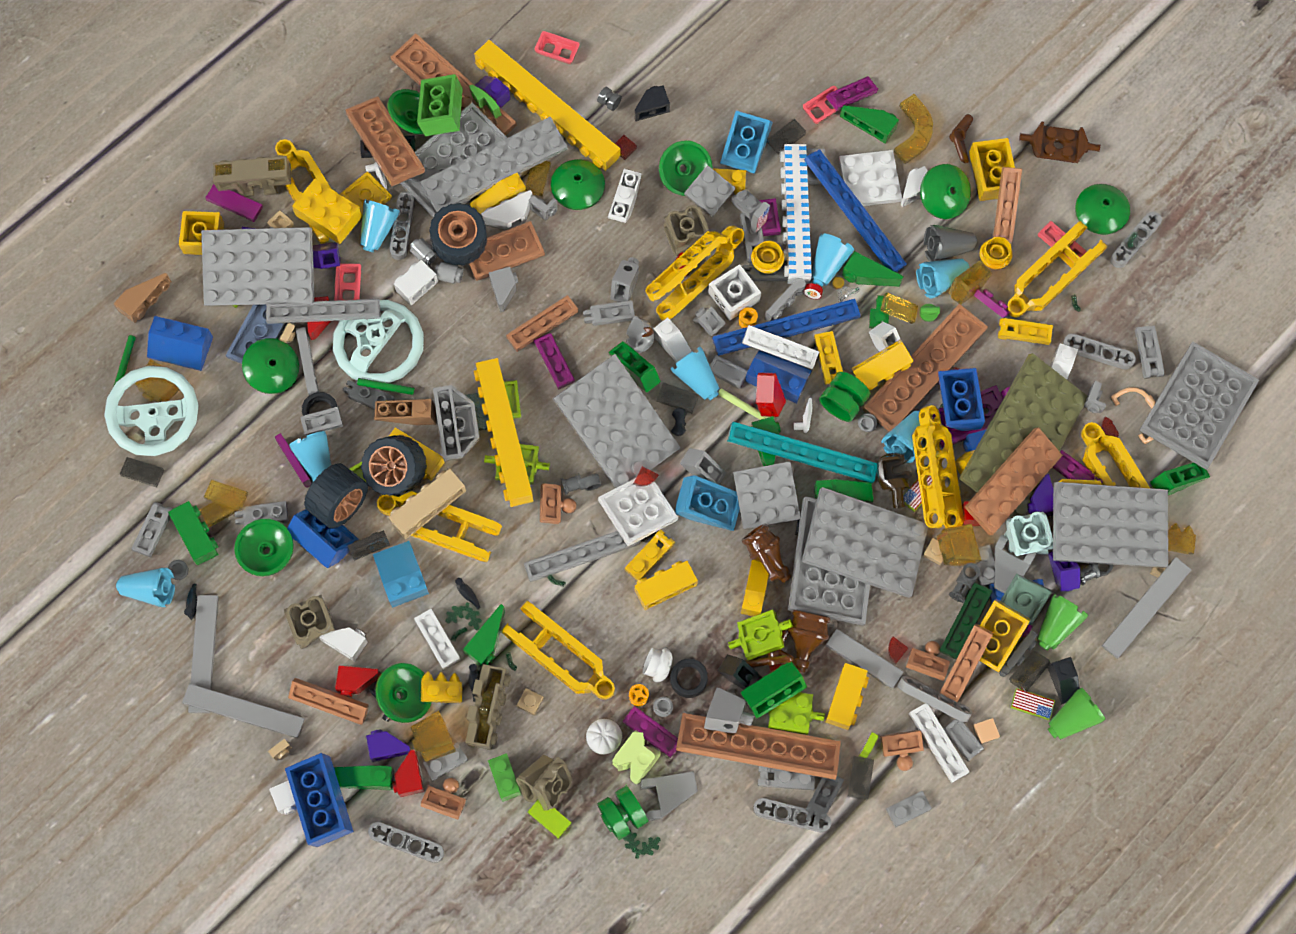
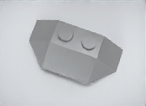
(456, 422)

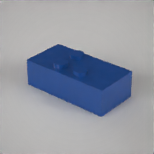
(319, 800)

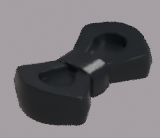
(679, 428)

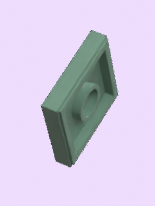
(1026, 597)

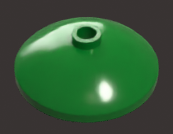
(403, 109)
(684, 153)
(936, 191)
(577, 193)
(1100, 217)
(261, 374)
(255, 539)
(406, 681)

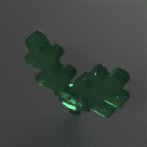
(458, 611)
(653, 844)

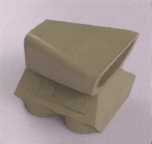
(684, 228)
(309, 620)
(545, 781)

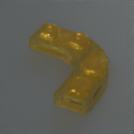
(923, 129)

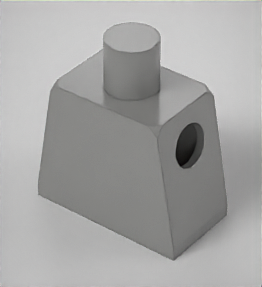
(625, 276)
(727, 712)

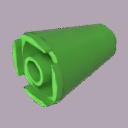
(1059, 622)
(1075, 716)

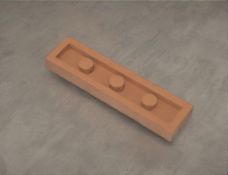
(1007, 203)
(542, 323)
(966, 662)
(328, 701)

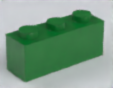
(194, 532)
(773, 689)

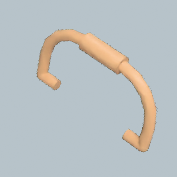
(1149, 399)

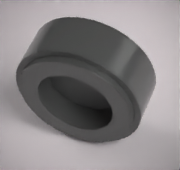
(179, 569)

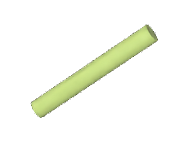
(741, 404)

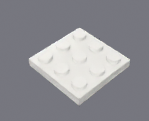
(872, 177)
(637, 510)

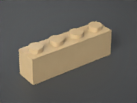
(427, 503)

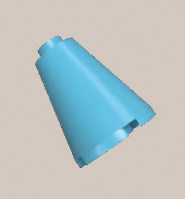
(376, 224)
(829, 258)
(938, 276)
(697, 374)
(900, 437)
(312, 453)
(148, 586)

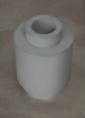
(423, 251)
(449, 273)

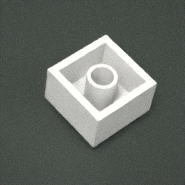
(734, 292)

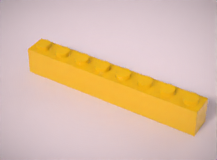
(504, 433)

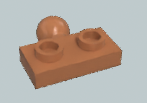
(551, 504)
(928, 662)
(901, 745)
(444, 801)

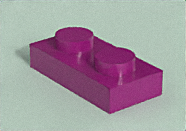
(772, 226)
(986, 297)

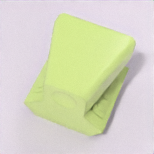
(636, 756)

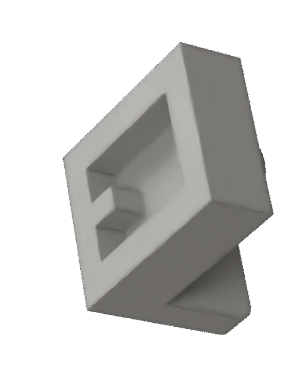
(540, 207)
(709, 320)
(1092, 402)

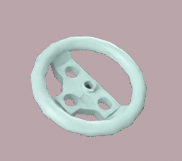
(374, 339)
(151, 414)

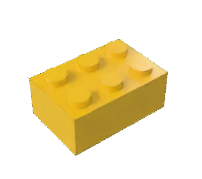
(987, 163)
(327, 211)
(1006, 628)

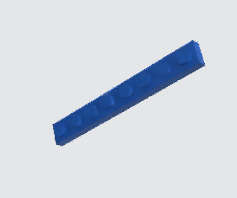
(855, 211)
(791, 325)

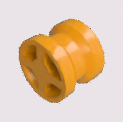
(744, 320)
(639, 691)

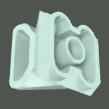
(1029, 534)

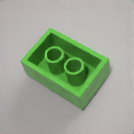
(440, 105)

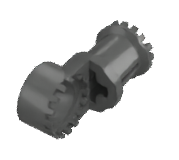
(588, 483)
(1094, 571)
(964, 582)

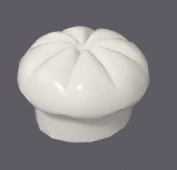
(658, 664)
(604, 736)

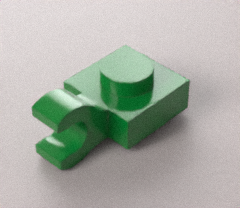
(877, 315)

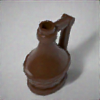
(766, 549)
(807, 633)

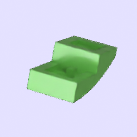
(483, 99)

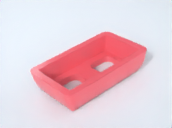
(560, 43)
(819, 101)
(341, 286)

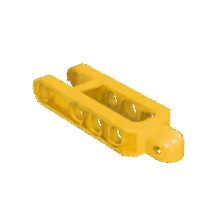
(301, 158)
(672, 276)
(1020, 303)
(1096, 442)
(937, 497)
(387, 504)
(597, 684)

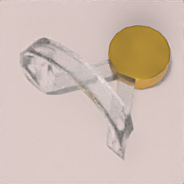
(838, 283)

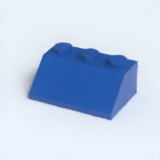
(178, 343)
(790, 375)
(961, 399)
(324, 543)

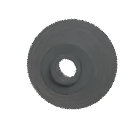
(947, 242)

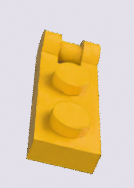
(1025, 331)
(828, 355)
(649, 556)

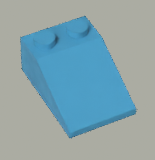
(746, 141)
(707, 503)
(400, 574)

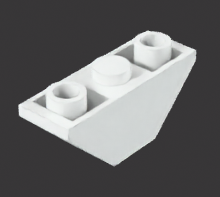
(625, 196)
(509, 212)

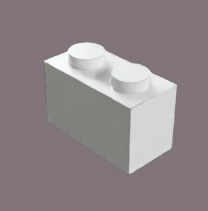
(415, 282)

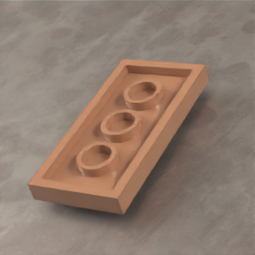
(508, 250)

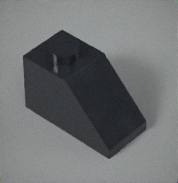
(652, 103)
(738, 672)
(1064, 678)

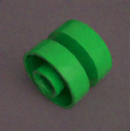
(844, 396)
(617, 815)

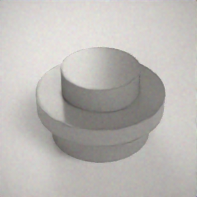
(867, 422)
(663, 706)

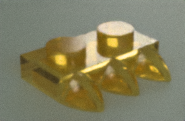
(1181, 541)

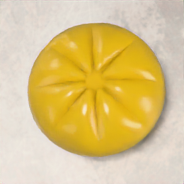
(996, 253)
(767, 257)

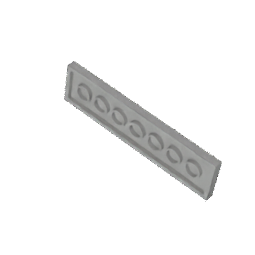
(494, 164)

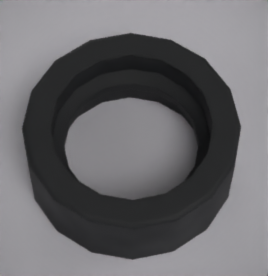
(317, 397)
(689, 663)

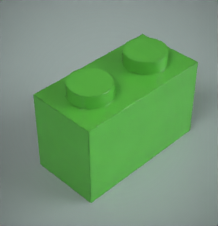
(504, 777)

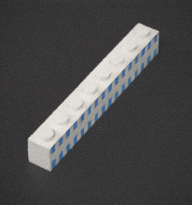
(796, 213)

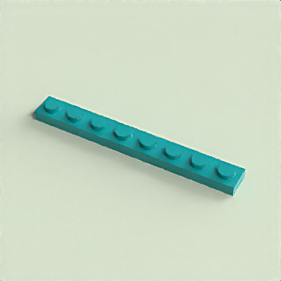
(802, 452)

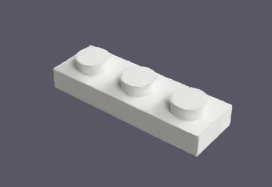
(437, 639)

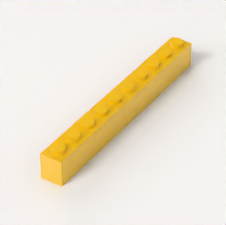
(547, 104)

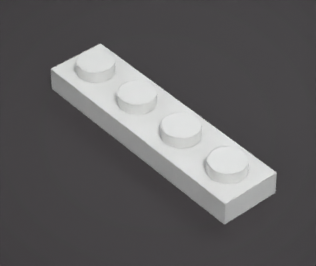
(780, 347)
(939, 742)

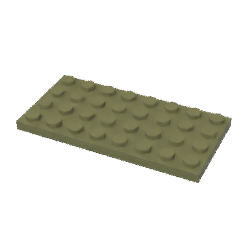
(1034, 400)

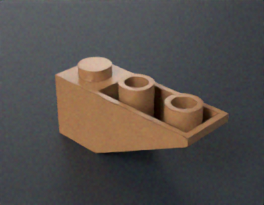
(138, 299)
(406, 411)

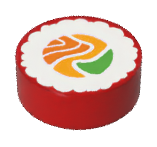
(813, 291)

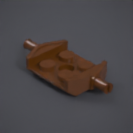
(1073, 141)

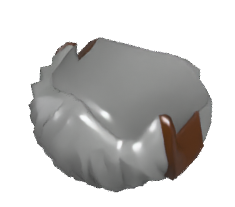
(640, 334)

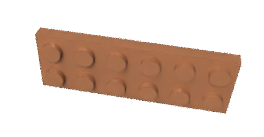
(385, 141)
(1013, 481)

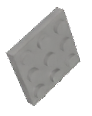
(767, 495)

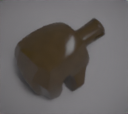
(890, 481)

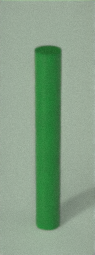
(125, 358)
(385, 386)

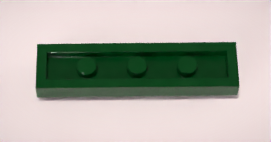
(965, 620)

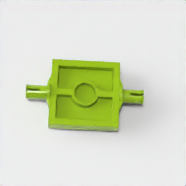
(531, 461)
(760, 634)
(794, 714)

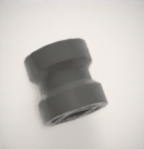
(609, 98)

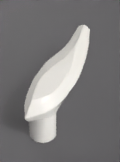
(374, 167)
(806, 418)

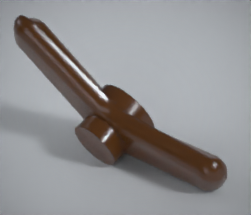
(959, 134)
(774, 658)

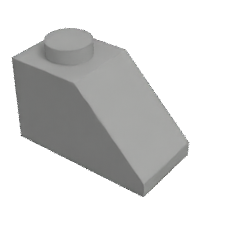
(504, 286)
(702, 465)

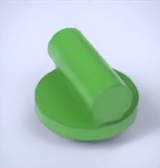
(929, 312)

